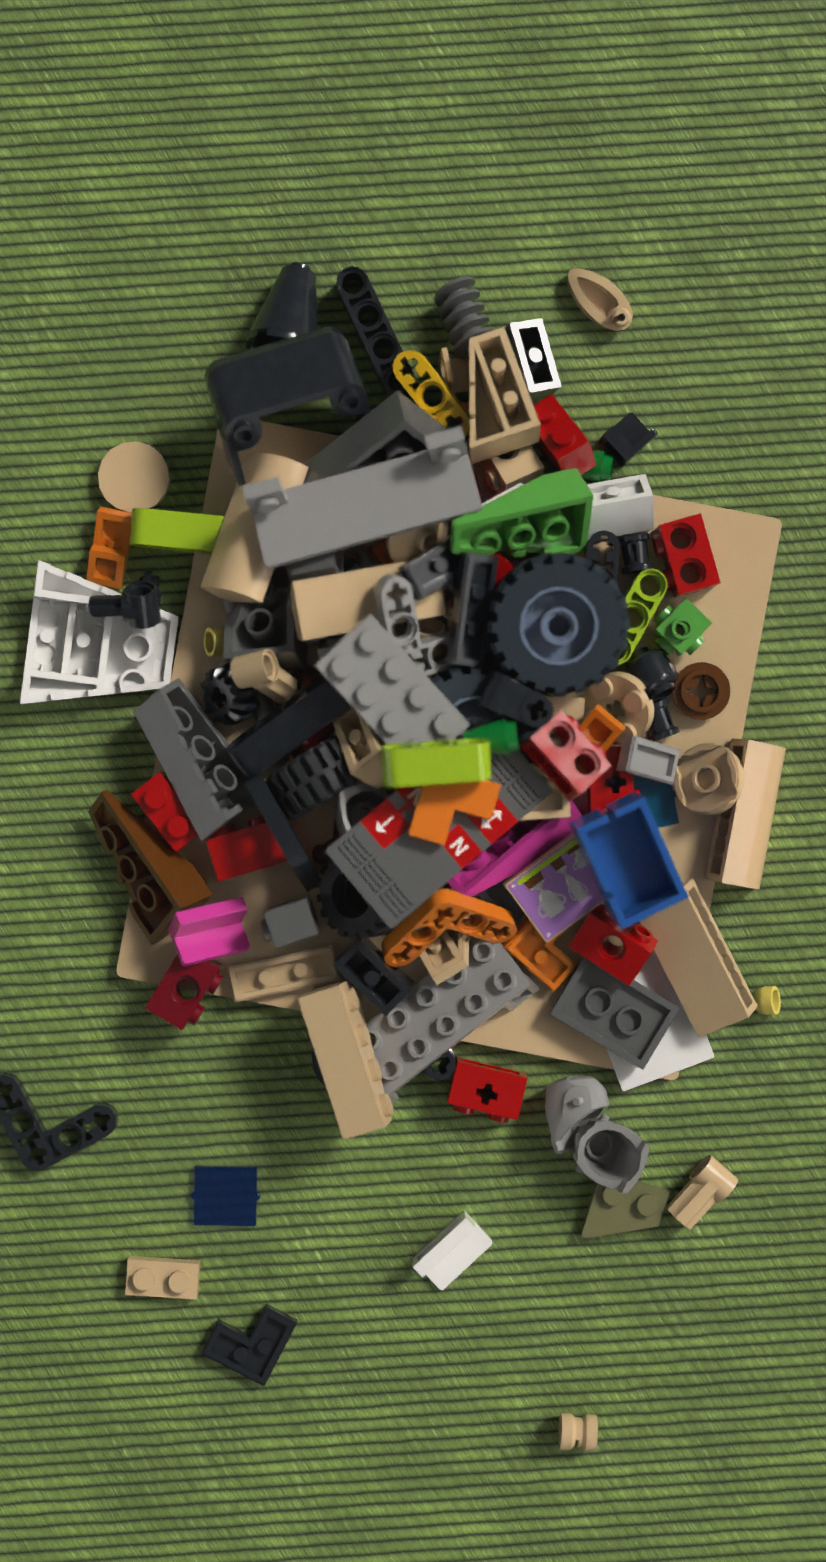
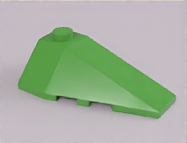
(537, 517)

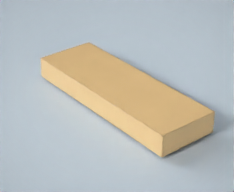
(283, 973)

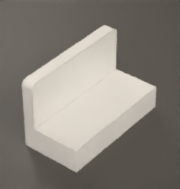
(622, 506)
(452, 1251)

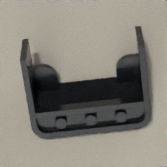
(278, 379)

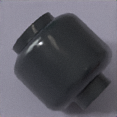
(654, 671)

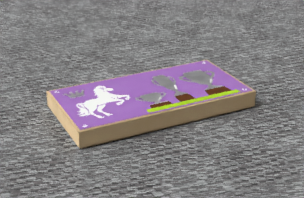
(555, 888)

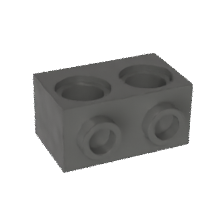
(290, 921)

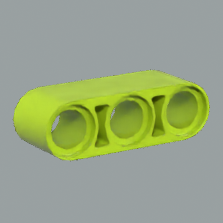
(174, 530)
(644, 605)
(435, 762)

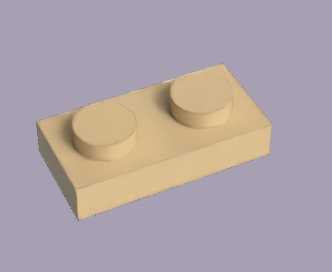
(162, 1277)

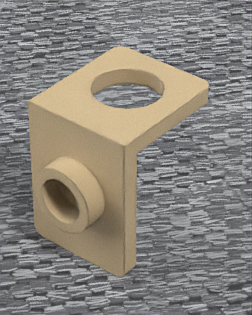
(454, 372)

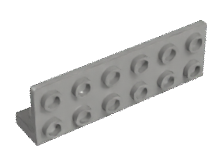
(364, 502)
(441, 1015)

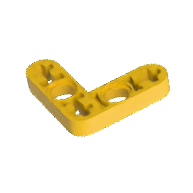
(449, 405)

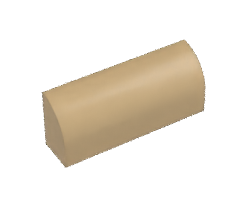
(237, 563)
(341, 600)
(745, 828)
(700, 964)

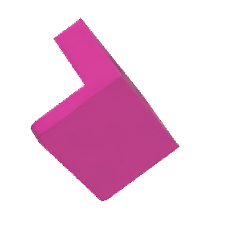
(209, 931)

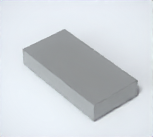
(648, 759)

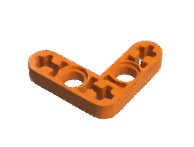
(444, 911)

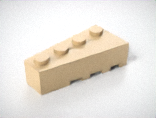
(346, 1057)

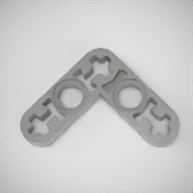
(411, 640)

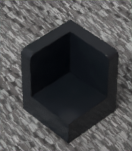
(627, 438)

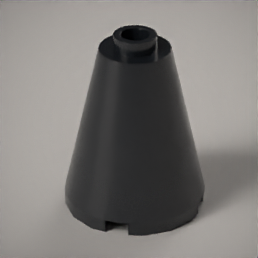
(288, 307)

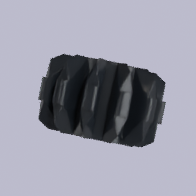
(225, 698)

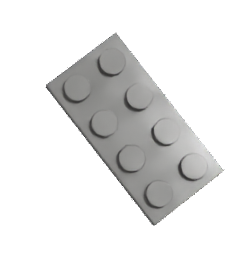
(388, 687)

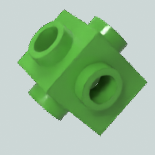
(689, 619)

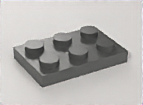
(614, 1014)

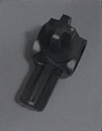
(137, 603)

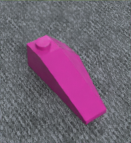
(512, 853)

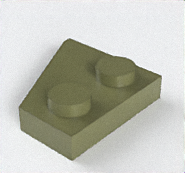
(621, 1212)

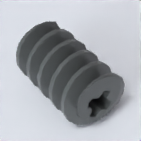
(461, 314)

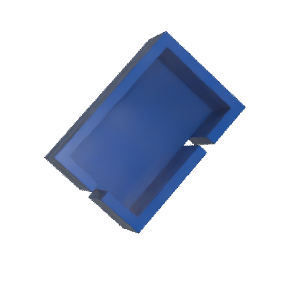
(628, 860)

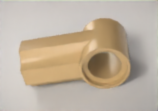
(263, 672)
(708, 1184)

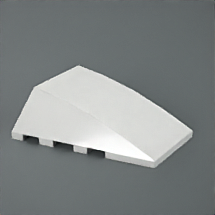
(85, 654)

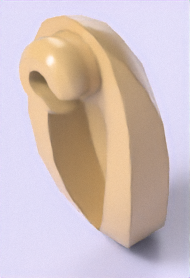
(599, 299)

